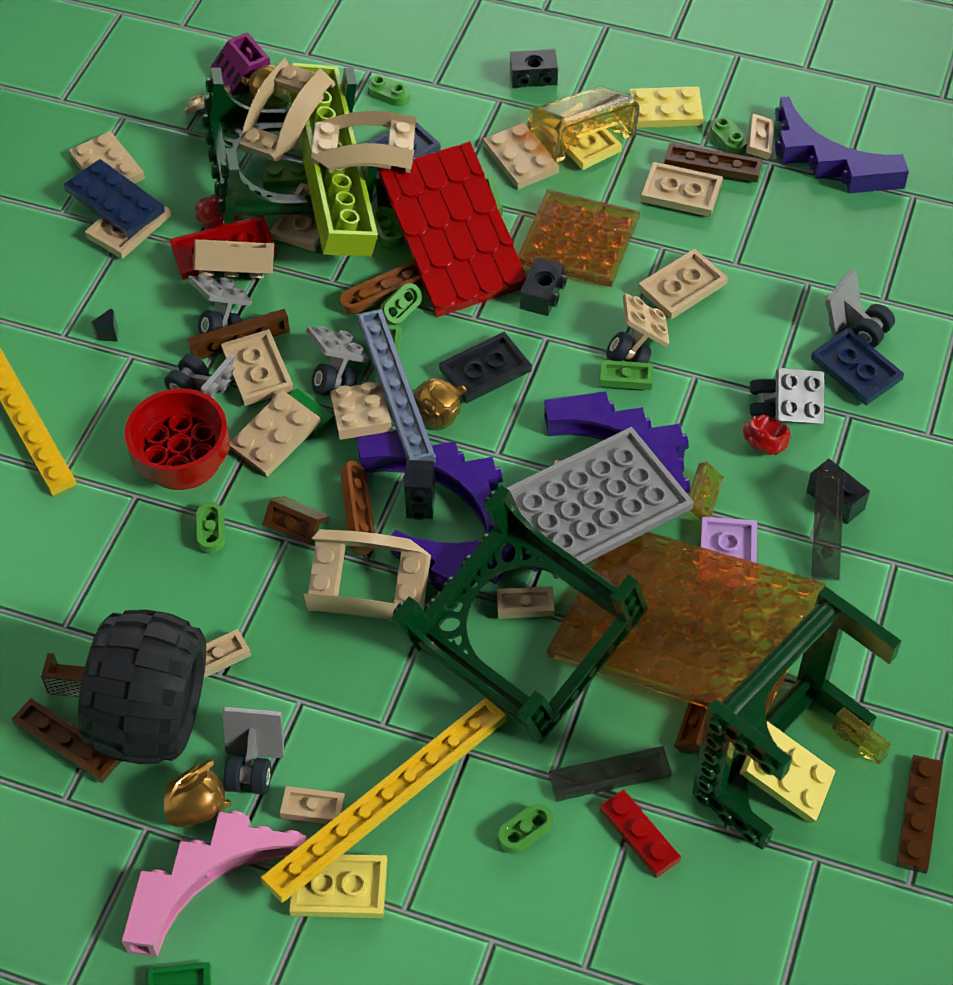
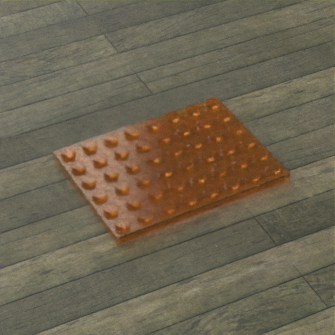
(704, 619)

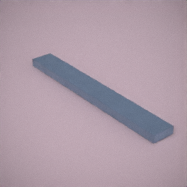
(395, 387)

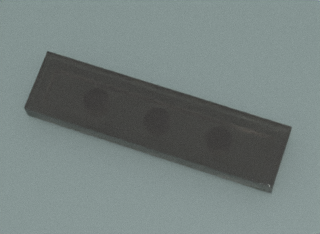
(828, 525)
(609, 773)

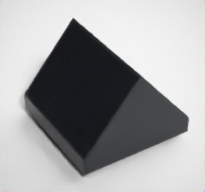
(106, 326)

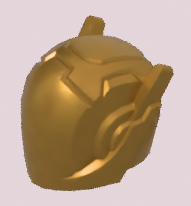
(278, 97)
(438, 403)
(194, 796)

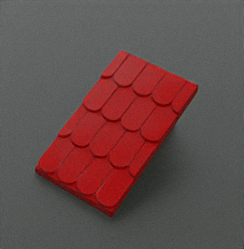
(454, 229)

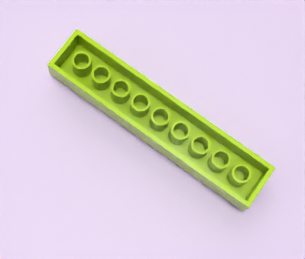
(340, 197)

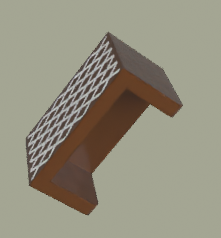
(61, 678)

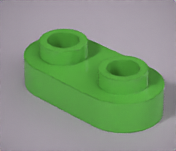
(388, 90)
(728, 135)
(387, 227)
(399, 305)
(210, 529)
(524, 829)

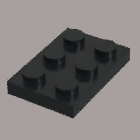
(485, 366)

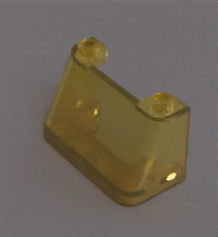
(567, 119)

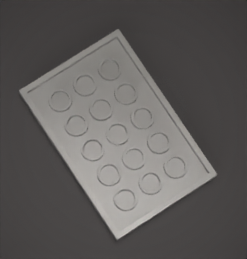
(601, 497)

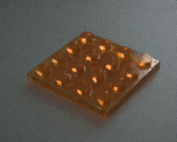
(581, 235)

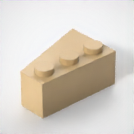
(233, 258)

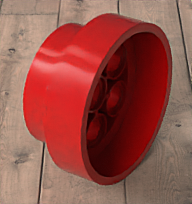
(177, 438)

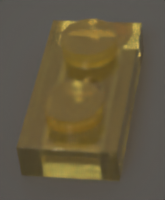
(705, 490)
(861, 736)

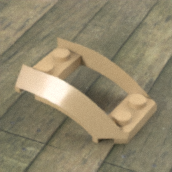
(309, 87)
(397, 153)
(328, 569)

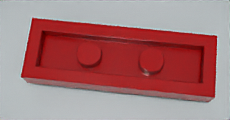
(640, 833)

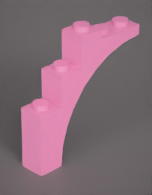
(197, 864)

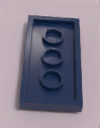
(114, 198)

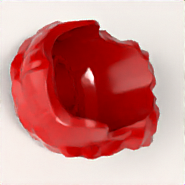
(207, 212)
(766, 435)

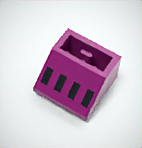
(240, 59)

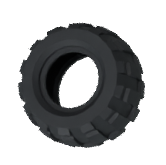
(142, 686)

